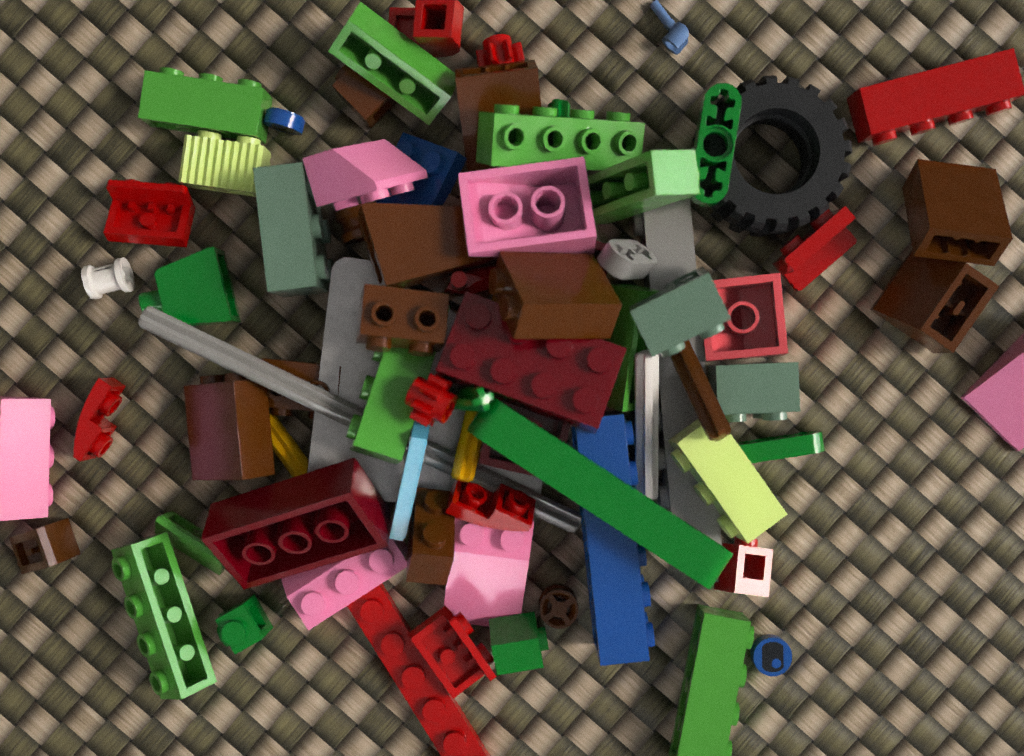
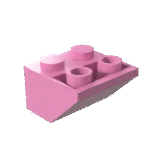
(361, 172)

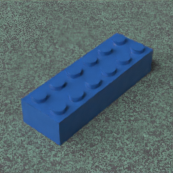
(612, 558)

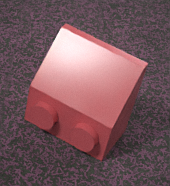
(756, 320)

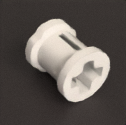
(108, 278)

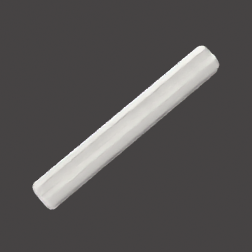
(647, 422)

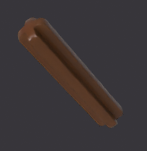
(701, 394)

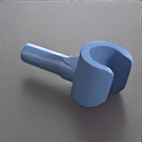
(678, 33)

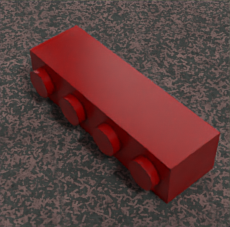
(936, 96)

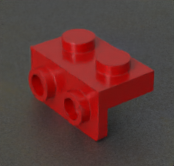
(149, 213)
(817, 250)
(450, 651)

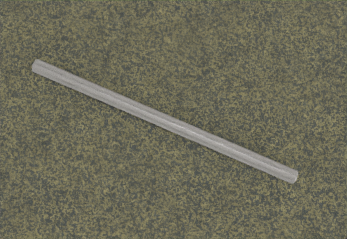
(329, 404)

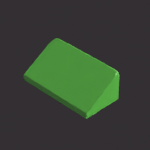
(187, 539)

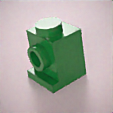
(243, 624)

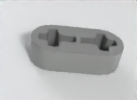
(626, 259)

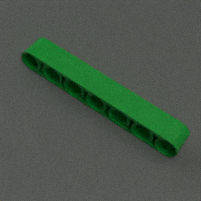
(600, 492)

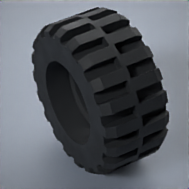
(820, 149)

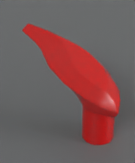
(470, 281)

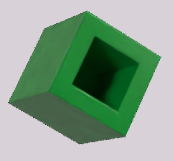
(517, 643)

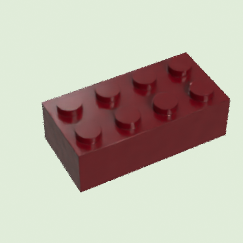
(546, 376)
(298, 524)

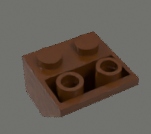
(934, 301)

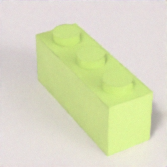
(727, 482)

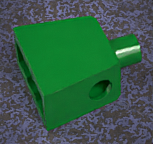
(195, 290)

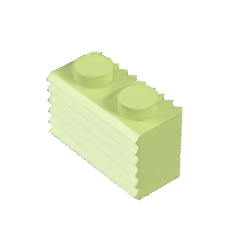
(221, 164)

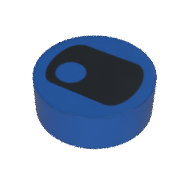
(284, 121)
(771, 655)

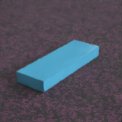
(409, 481)

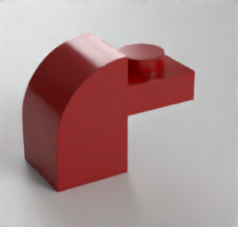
(431, 25)

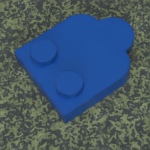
(442, 171)

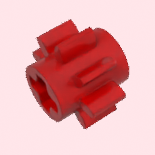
(499, 50)
(431, 399)

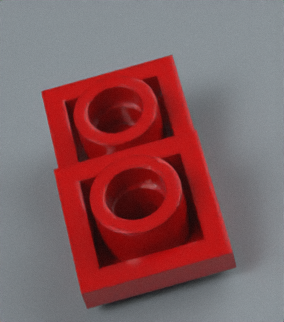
(93, 429)
(500, 510)

